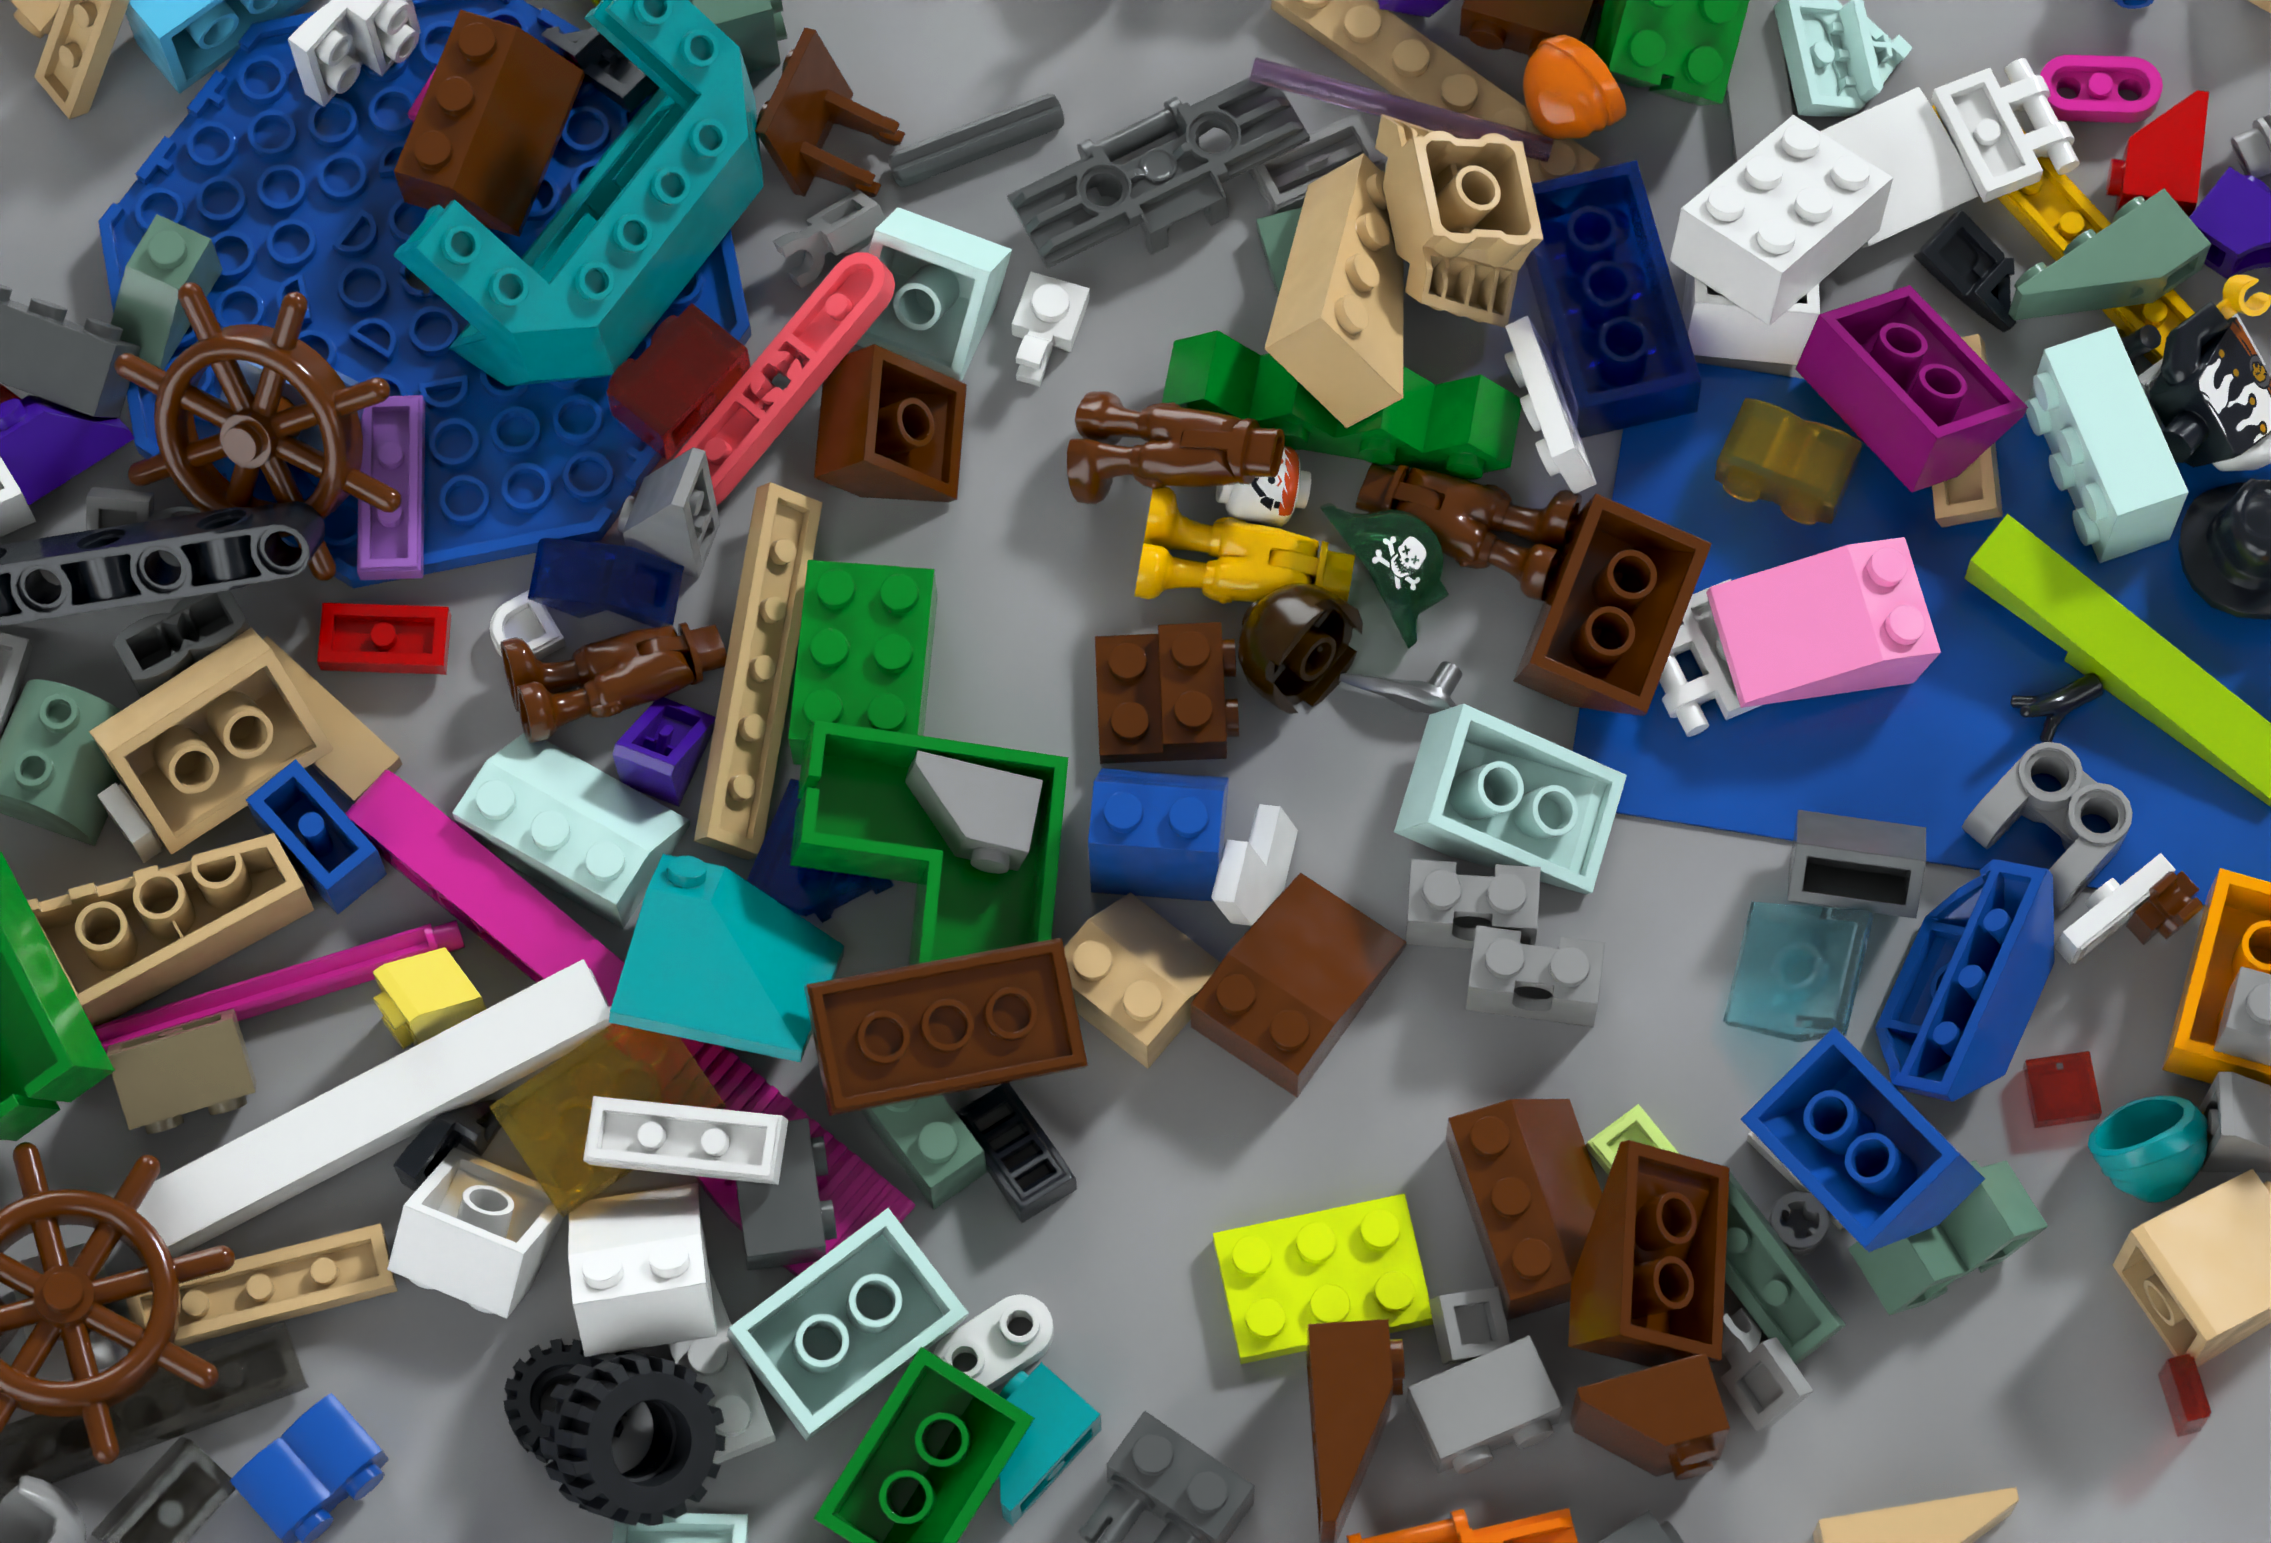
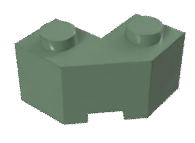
(1974, 1235)

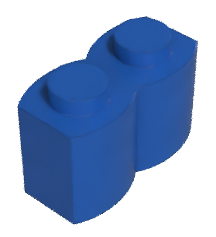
(311, 1471)

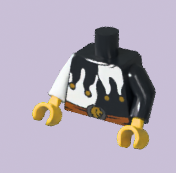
(2216, 387)

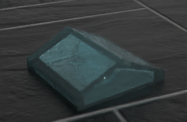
(1798, 970)

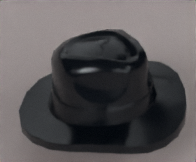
(2229, 548)

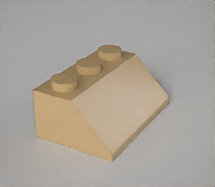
(210, 739)

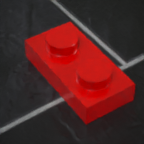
(384, 638)

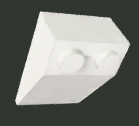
(640, 1270)

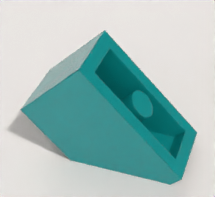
(1055, 1438)

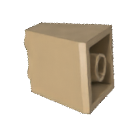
(2204, 1268)

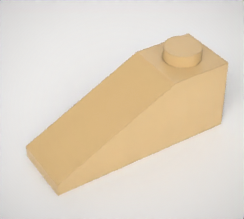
(1937, 1521)

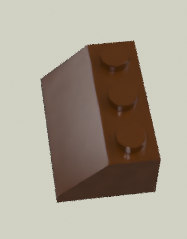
(488, 123)
(1612, 610)
(1527, 1196)

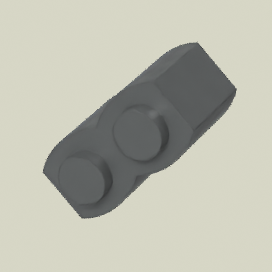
(173, 641)

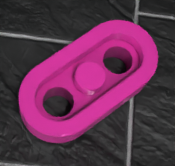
(2097, 86)

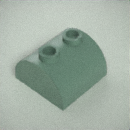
(53, 763)

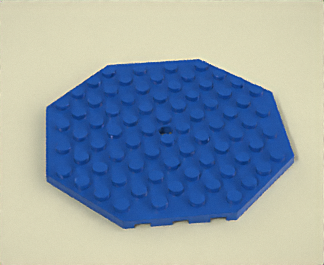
(315, 209)

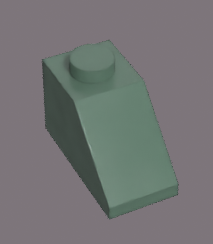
(150, 285)

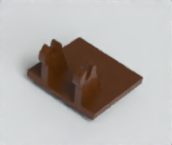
(802, 113)

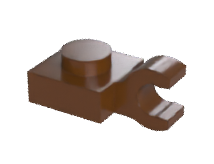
(2168, 908)

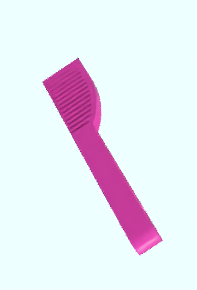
(546, 940)

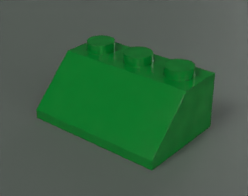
(925, 1459)

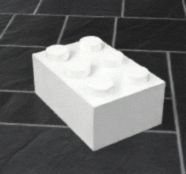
(1780, 219)

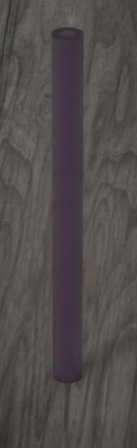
(1394, 106)

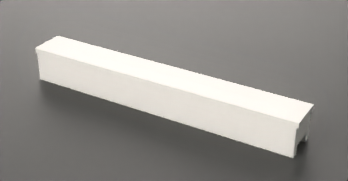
(376, 1109)

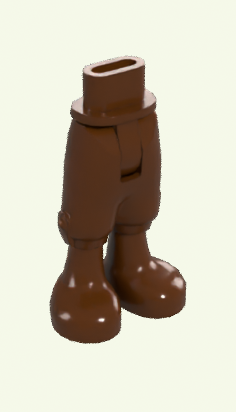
(1181, 449)
(1467, 512)
(609, 674)

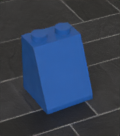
(1156, 833)

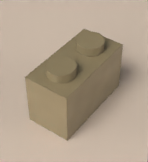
(182, 1072)

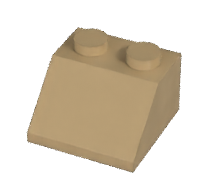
(1136, 977)

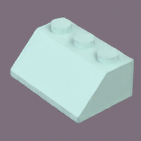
(569, 826)

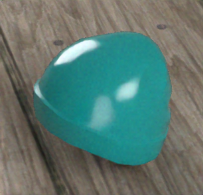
(2151, 1146)

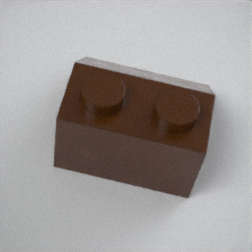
(890, 428)
(1657, 1417)

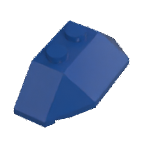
(1970, 983)

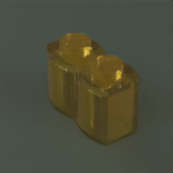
(1787, 462)

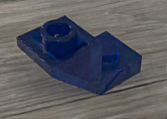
(602, 577)

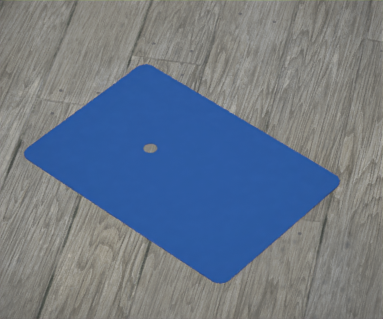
(1949, 737)

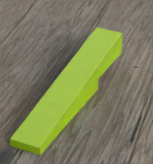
(2124, 654)

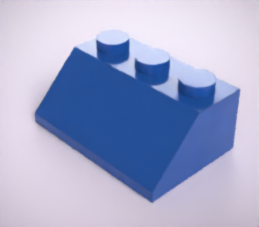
(1861, 1146)

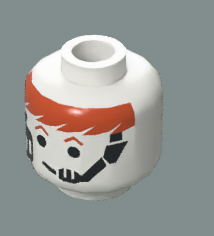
(1269, 499)

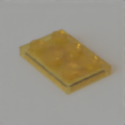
(552, 1110)

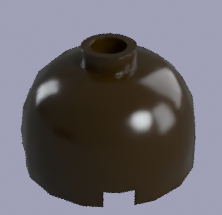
(1297, 644)

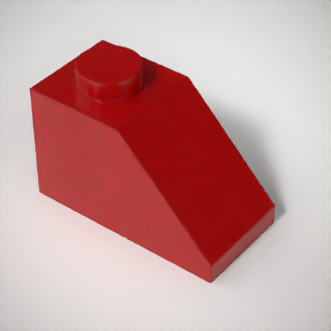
(2164, 156)

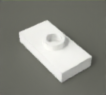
(2110, 909)

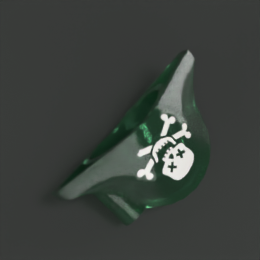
(1400, 558)

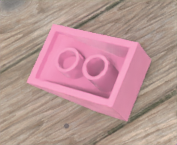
(1825, 625)

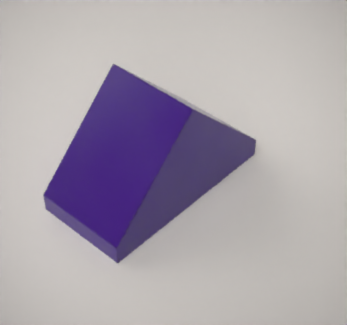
(663, 749)

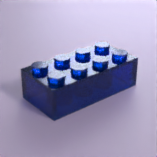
(1610, 302)

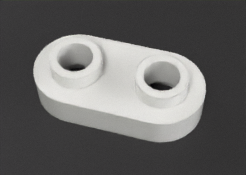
(995, 1347)

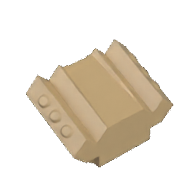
(1459, 217)

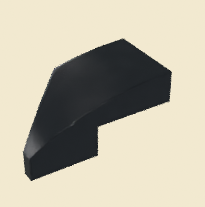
(1971, 268)
(469, 1126)

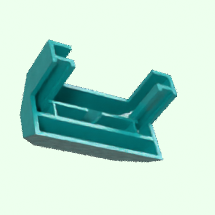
(630, 226)

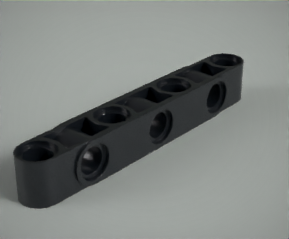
(125, 569)

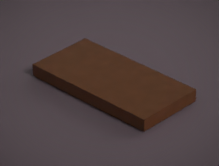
(945, 1026)

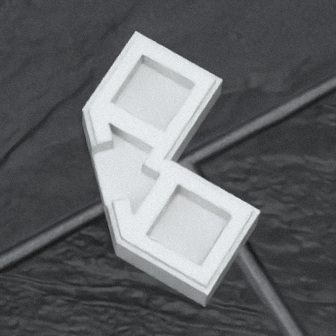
(1255, 870)

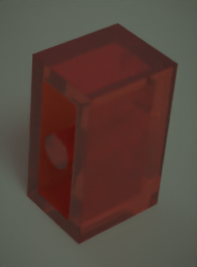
(677, 380)

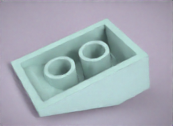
(1509, 799)

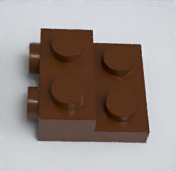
(1165, 694)

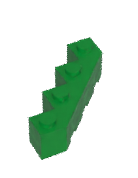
(1442, 428)

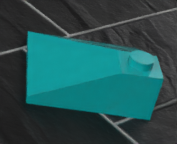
(721, 963)

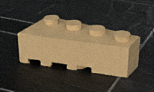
(1343, 296)
(168, 923)

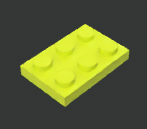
(1319, 1270)

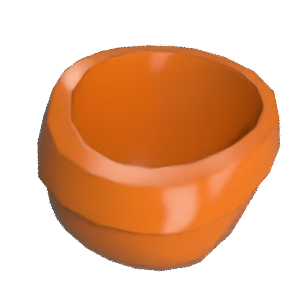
(1570, 90)

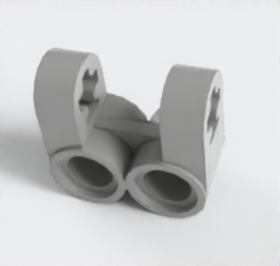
(2060, 810)

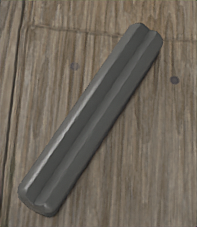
(976, 140)

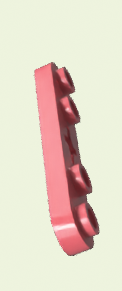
(817, 335)

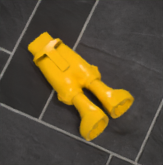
(1249, 555)

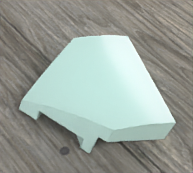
(1835, 55)

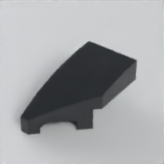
(602, 65)

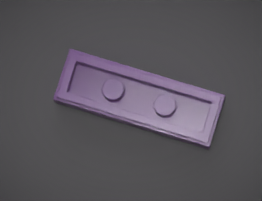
(394, 454)

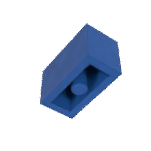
(317, 836)

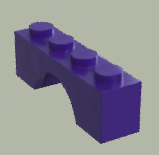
(2236, 223)

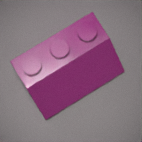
(1908, 386)

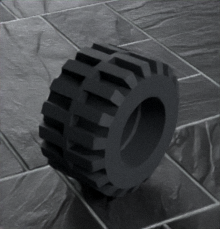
(679, 1449)

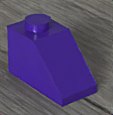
(53, 443)

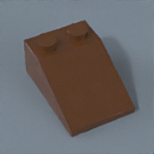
(1295, 983)
(1654, 1260)
(1350, 1389)

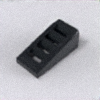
(1042, 1192)

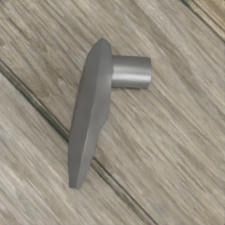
(1413, 694)

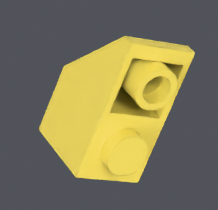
(424, 996)

